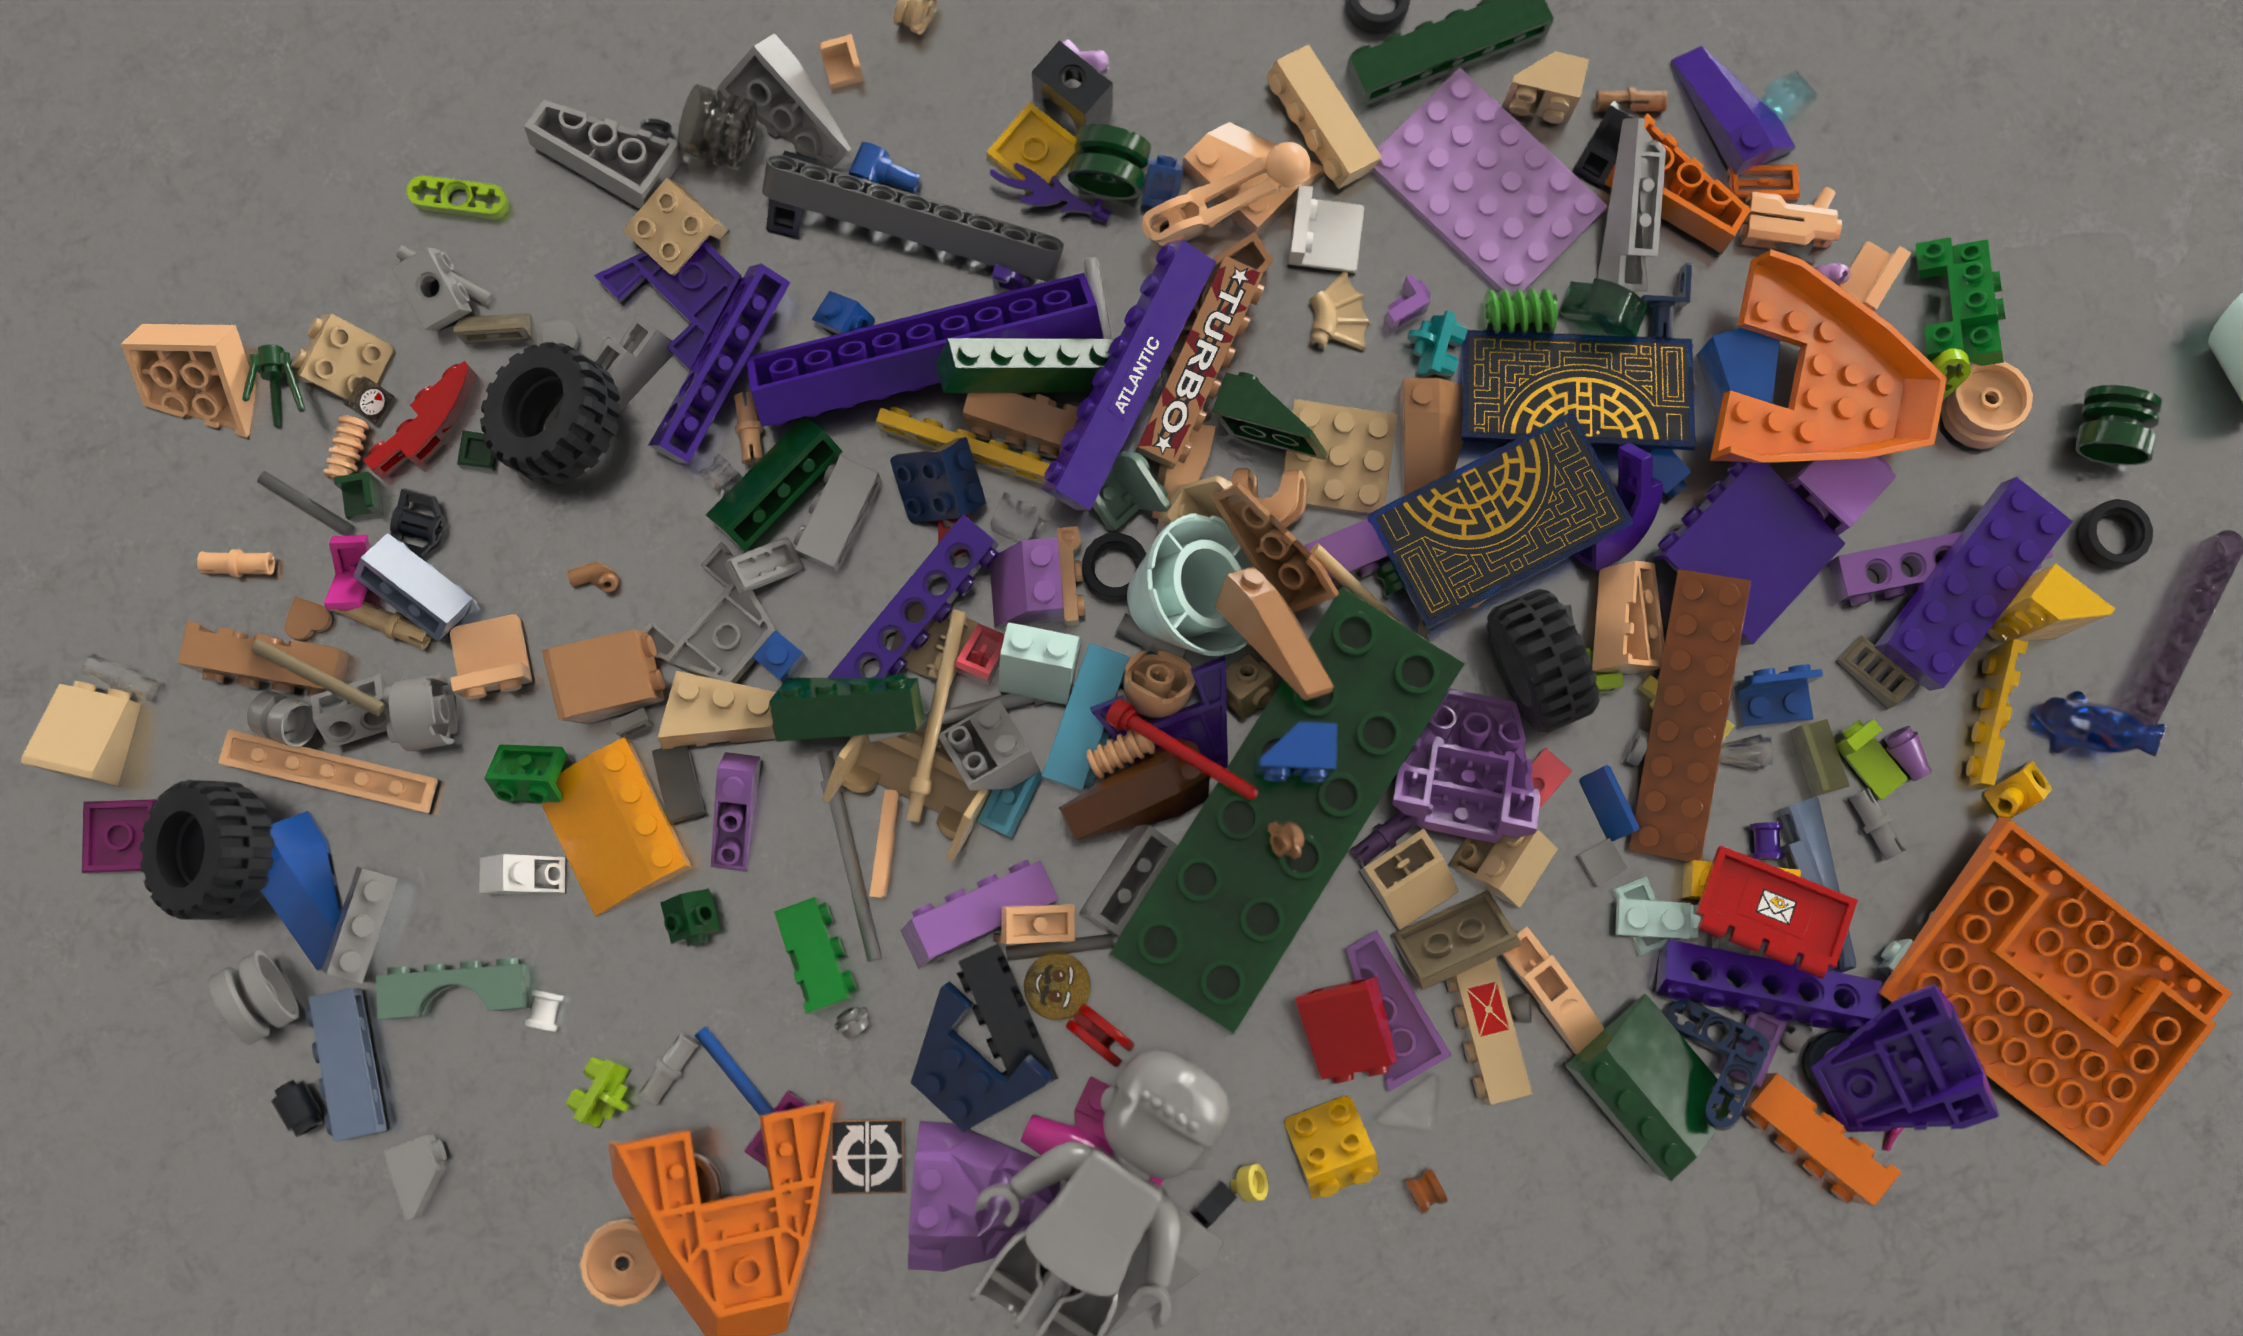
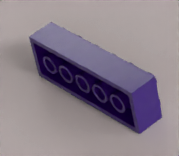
(1973, 584)

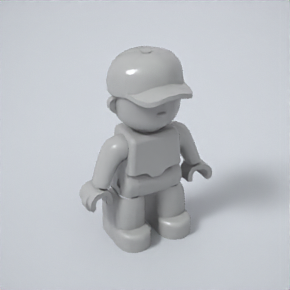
(1159, 1128)

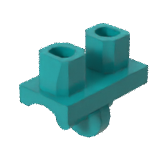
(1432, 344)

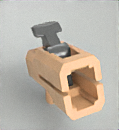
(1790, 226)

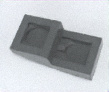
(678, 783)

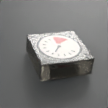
(369, 400)

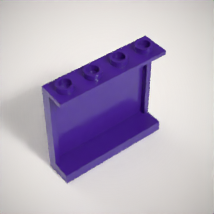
(1754, 532)

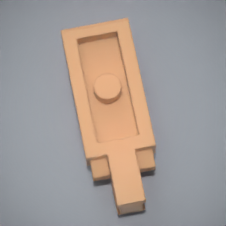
(1071, 572)

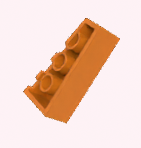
(1693, 198)
(1819, 1142)

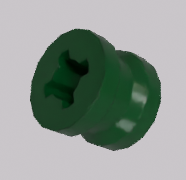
(1391, 580)

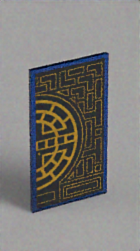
(1613, 384)
(1500, 519)

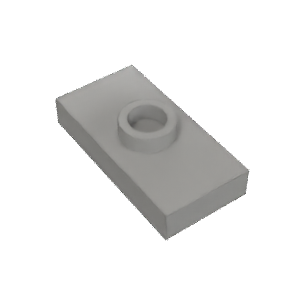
(763, 565)

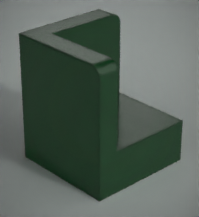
(360, 495)

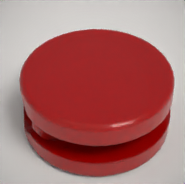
(1098, 1033)

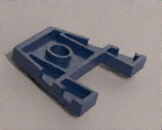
(959, 1077)

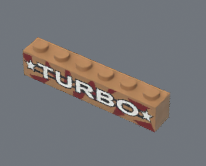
(1199, 362)

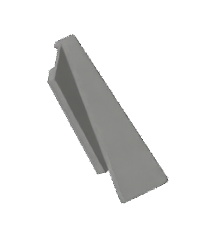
(1633, 208)
(631, 362)

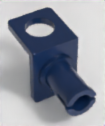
(1664, 306)

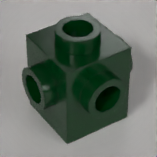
(690, 917)

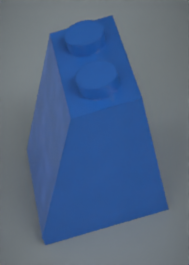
(1739, 363)

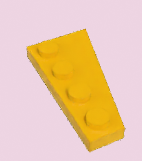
(1994, 712)

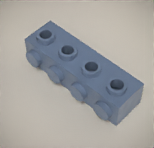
(346, 1064)

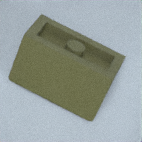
(1819, 757)

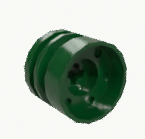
(2118, 425)

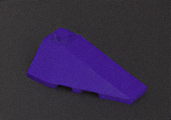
(1735, 118)

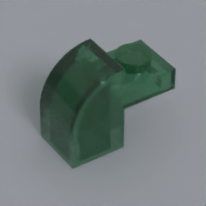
(1607, 304)

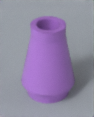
(1908, 751)

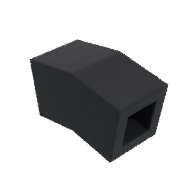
(1213, 1204)

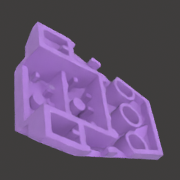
(1470, 771)
(947, 1180)

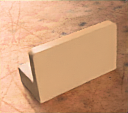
(1874, 273)
(1037, 924)

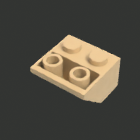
(1548, 88)
(1505, 867)
(1410, 879)

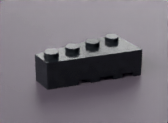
(1002, 1010)

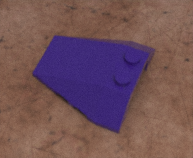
(1907, 1070)

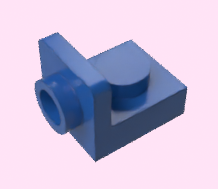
(1162, 180)

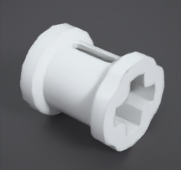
(544, 1010)

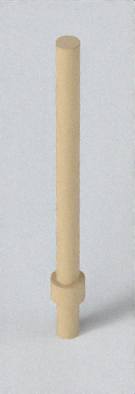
(920, 784)

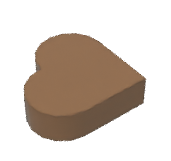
(306, 618)

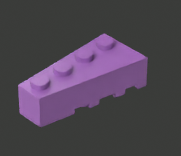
(975, 913)

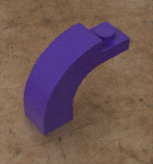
(1642, 500)

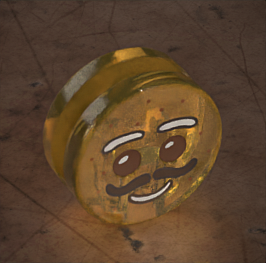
(1057, 986)

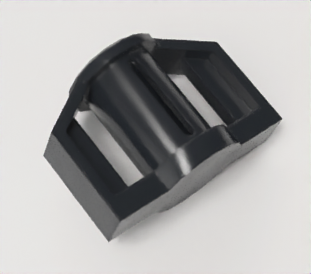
(403, 518)

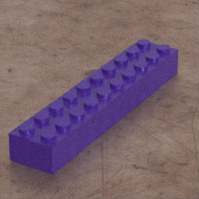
(905, 351)

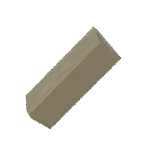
(494, 328)

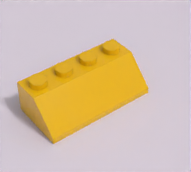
(2049, 607)

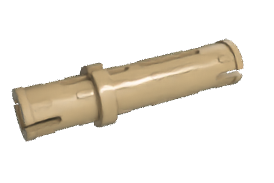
(389, 623)

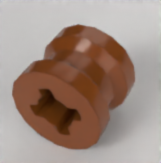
(1426, 1191)

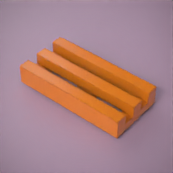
(1772, 169)

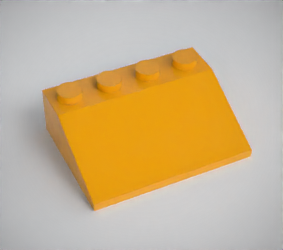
(614, 827)

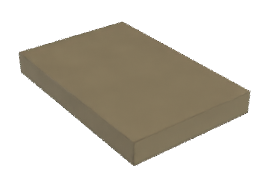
(1455, 940)

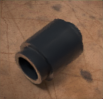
(297, 1108)

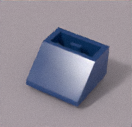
(1303, 752)

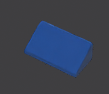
(1609, 803)

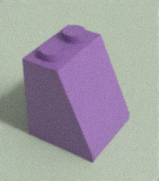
(1842, 488)
(1027, 584)

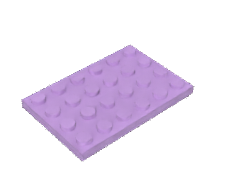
(1486, 184)

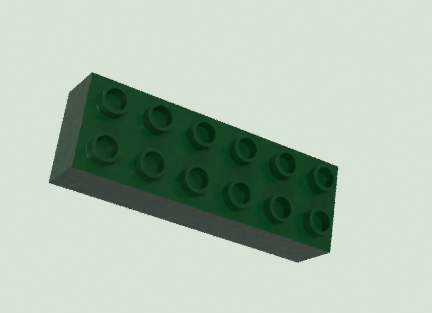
(1224, 896)

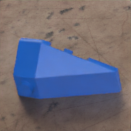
(303, 885)

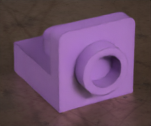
(1405, 310)

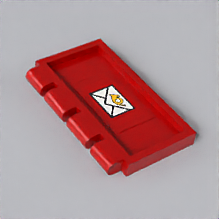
(1774, 908)

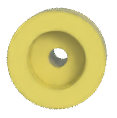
(1250, 1183)

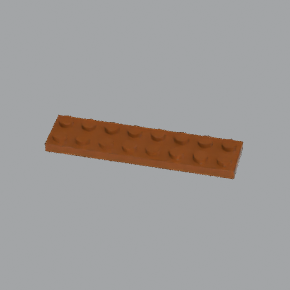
(1690, 715)

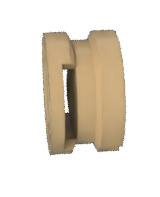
(914, 14)

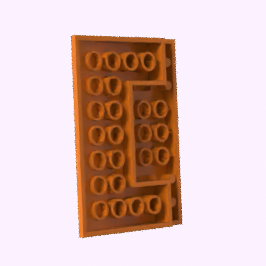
(2061, 990)

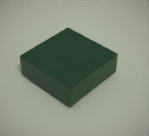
(474, 452)

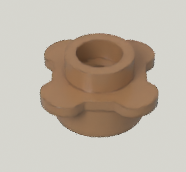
(1286, 839)

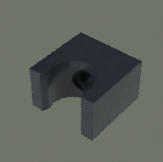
(1084, 104)

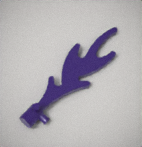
(1045, 195)

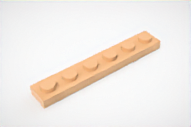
(328, 771)

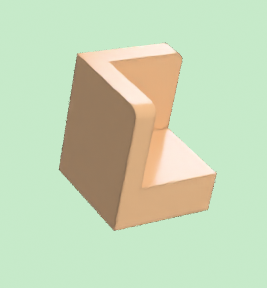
(841, 61)

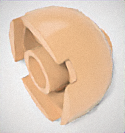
(1158, 683)

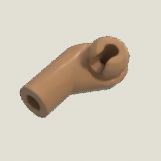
(597, 574)

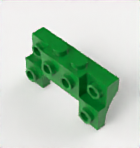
(1972, 297)

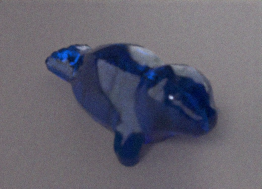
(2096, 727)

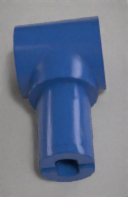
(874, 165)

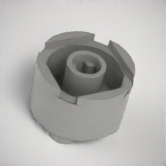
(421, 713)

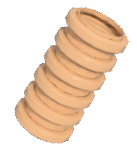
(346, 447)
(1118, 753)

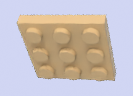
(1357, 459)

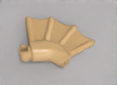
(1339, 315)

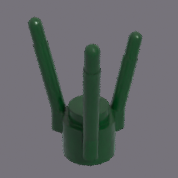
(271, 363)

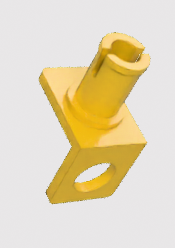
(2018, 791)

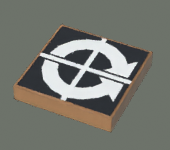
(867, 1156)

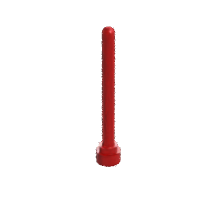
(1123, 716)

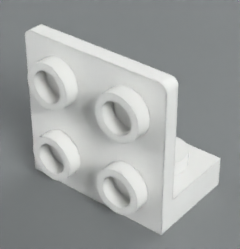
(1325, 233)

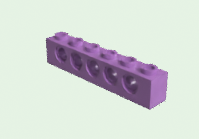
(1850, 569)

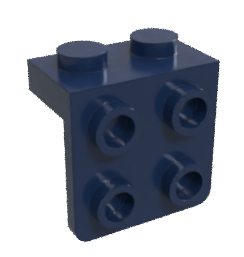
(938, 482)

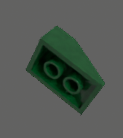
(1258, 415)

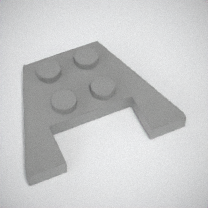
(724, 636)

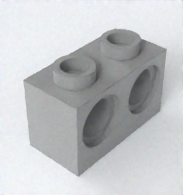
(346, 722)

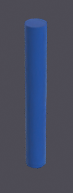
(733, 1072)

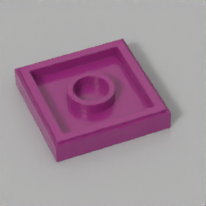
(113, 835)

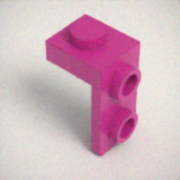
(346, 591)

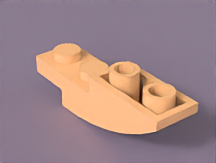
(1192, 468)
(1554, 992)

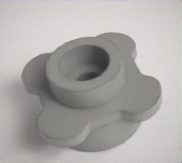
(852, 1022)

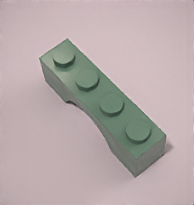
(409, 994)

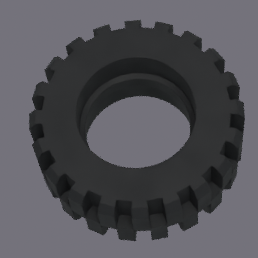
(522, 395)
(1543, 660)
(206, 850)

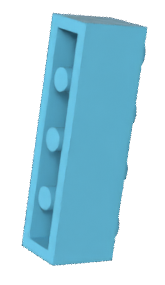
(1079, 729)

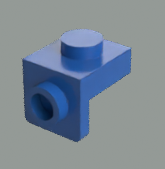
(842, 314)

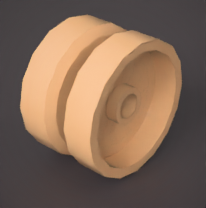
(1987, 405)
(598, 1262)

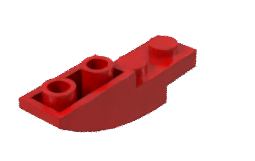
(437, 414)

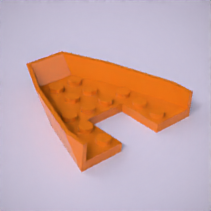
(1855, 379)
(736, 1256)

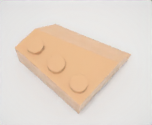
(1230, 150)
(192, 372)

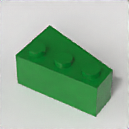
(815, 955)

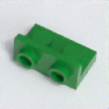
(526, 773)

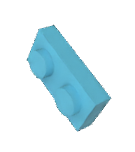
(1007, 806)

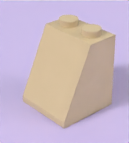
(84, 733)

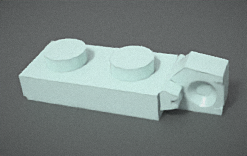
(1656, 919)

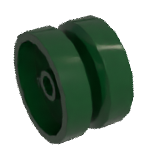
(1109, 161)

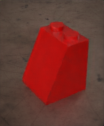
(1347, 1029)

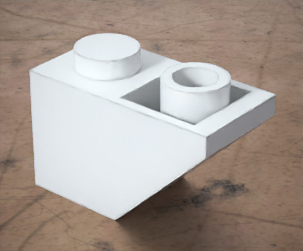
(521, 874)

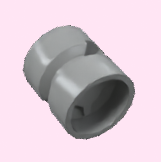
(281, 719)

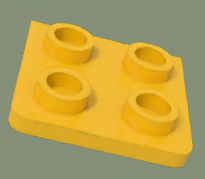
(1332, 1147)

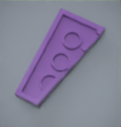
(1412, 1031)

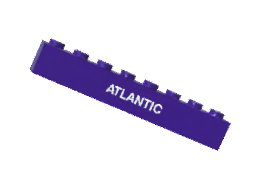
(1128, 375)

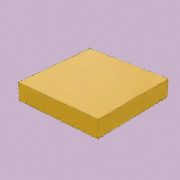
(1035, 143)

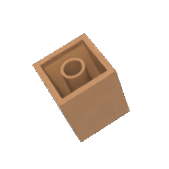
(604, 676)

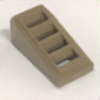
(1879, 690)

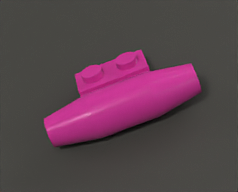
(1044, 1133)

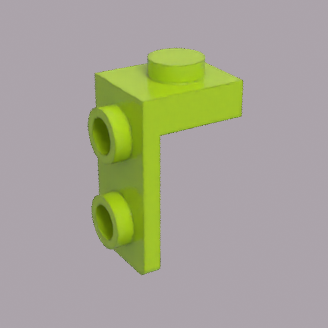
(1870, 758)

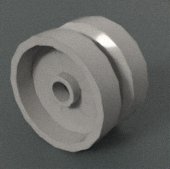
(253, 997)

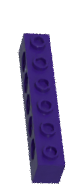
(719, 363)
(939, 563)
(1751, 972)

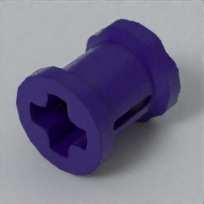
(1767, 841)

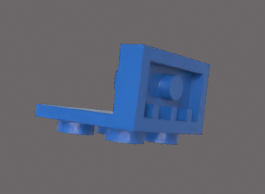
(1774, 697)

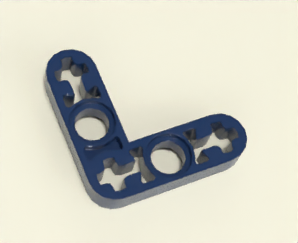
(1736, 1060)

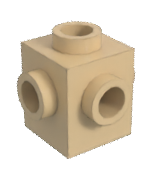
(1248, 686)

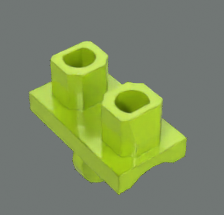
(603, 1095)

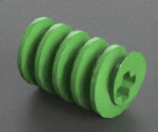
(1520, 310)

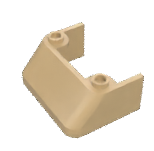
(893, 764)

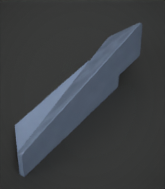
(1813, 856)

